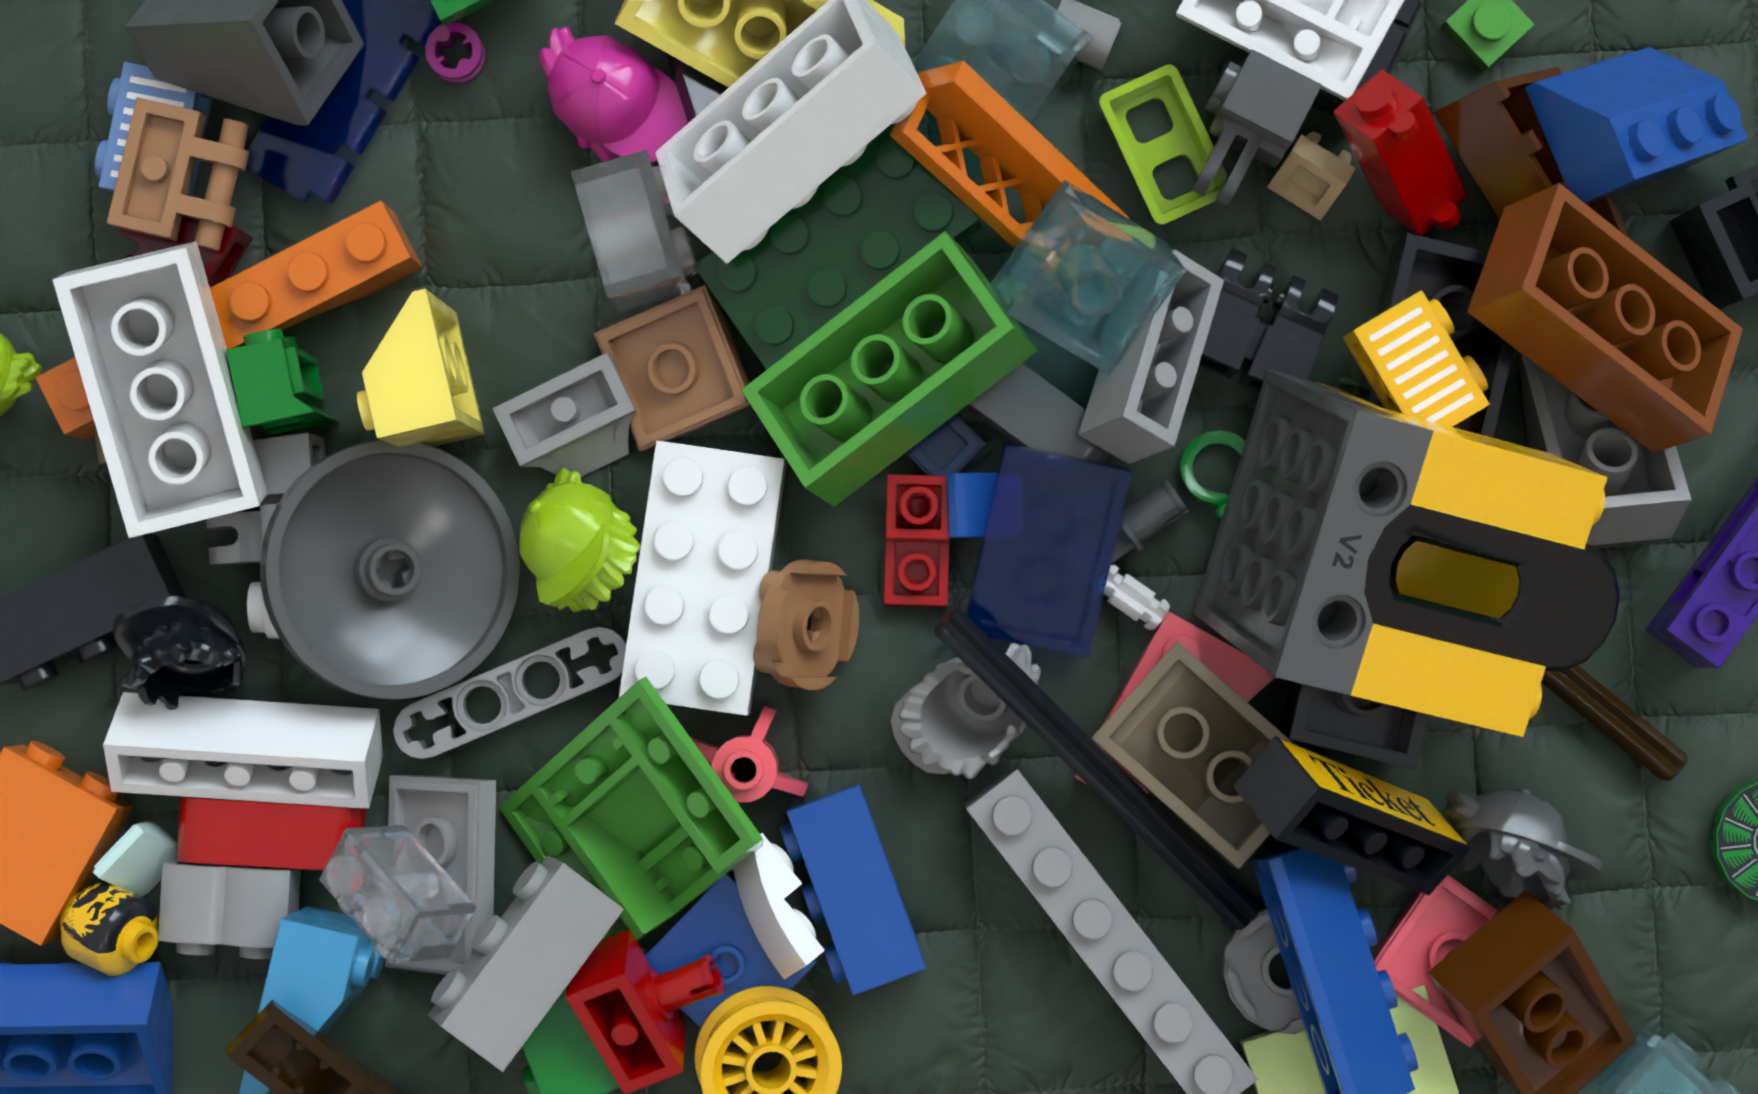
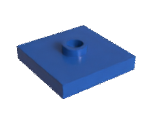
(719, 928)

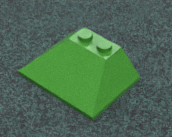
(635, 812)

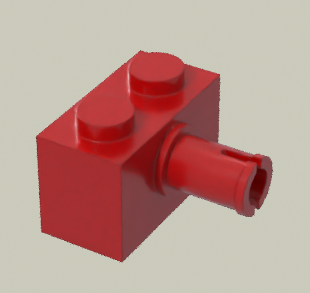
(634, 1009)

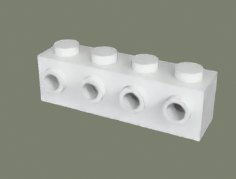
(245, 751)

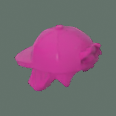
(610, 95)

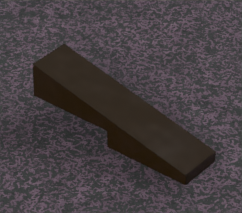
(299, 1059)

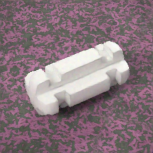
(1135, 599)

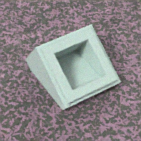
(137, 858)

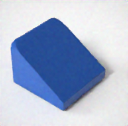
(968, 503)

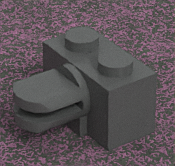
(1257, 113)

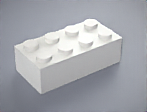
(788, 125)
(160, 389)
(701, 574)

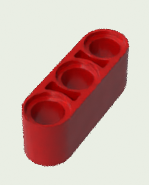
(261, 832)

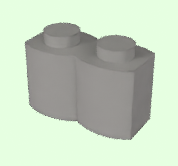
(225, 906)

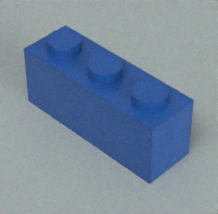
(852, 889)

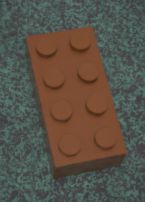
(1606, 319)

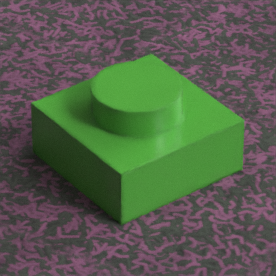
(1487, 29)

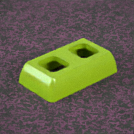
(1185, 139)

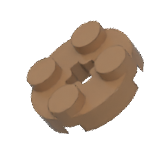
(784, 644)

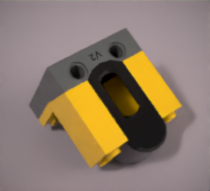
(1406, 558)

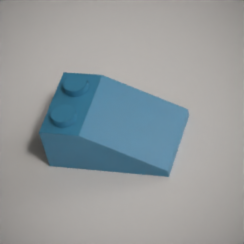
(316, 971)

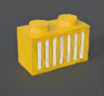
(1416, 364)

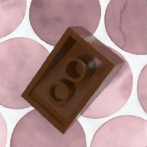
(1533, 1000)

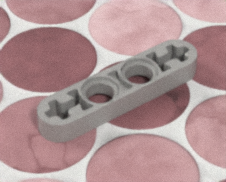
(511, 688)

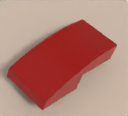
(916, 542)

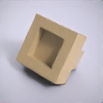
(1312, 175)

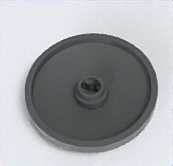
(390, 570)

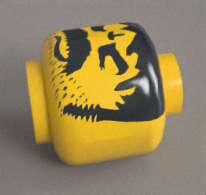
(109, 929)

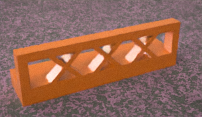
(1001, 138)

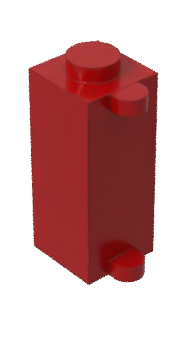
(1402, 154)

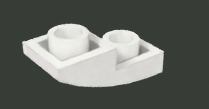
(782, 931)

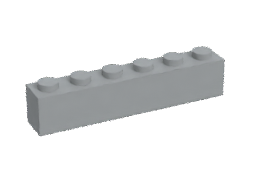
(1108, 938)

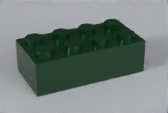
(834, 247)

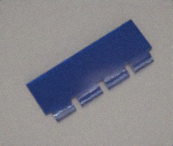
(304, 156)

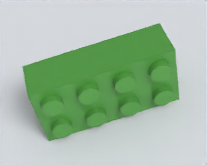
(888, 370)

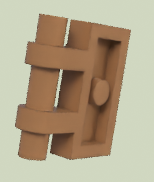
(159, 170)

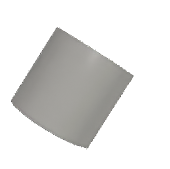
(1098, 24)

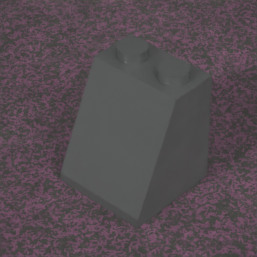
(249, 53)

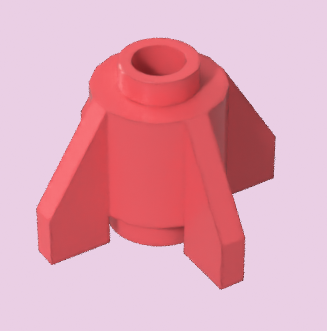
(761, 753)

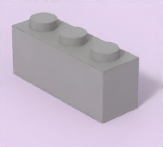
(1146, 395)
(523, 961)

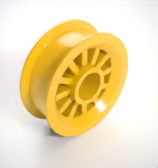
(777, 1006)

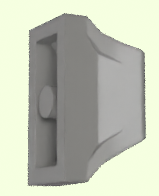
(571, 419)

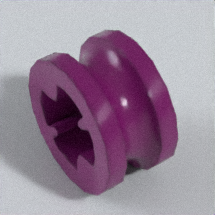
(445, 37)

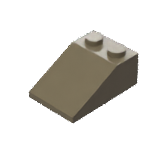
(1188, 746)

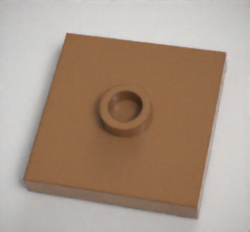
(677, 366)

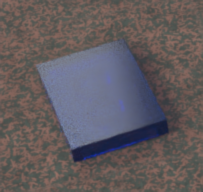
(1047, 549)

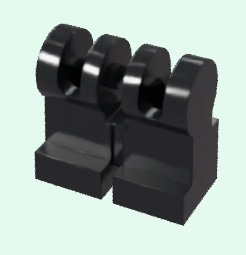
(1283, 346)

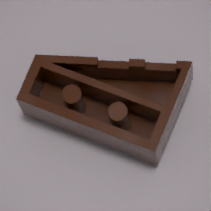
(1506, 145)

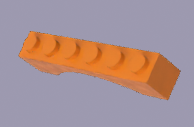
(287, 288)

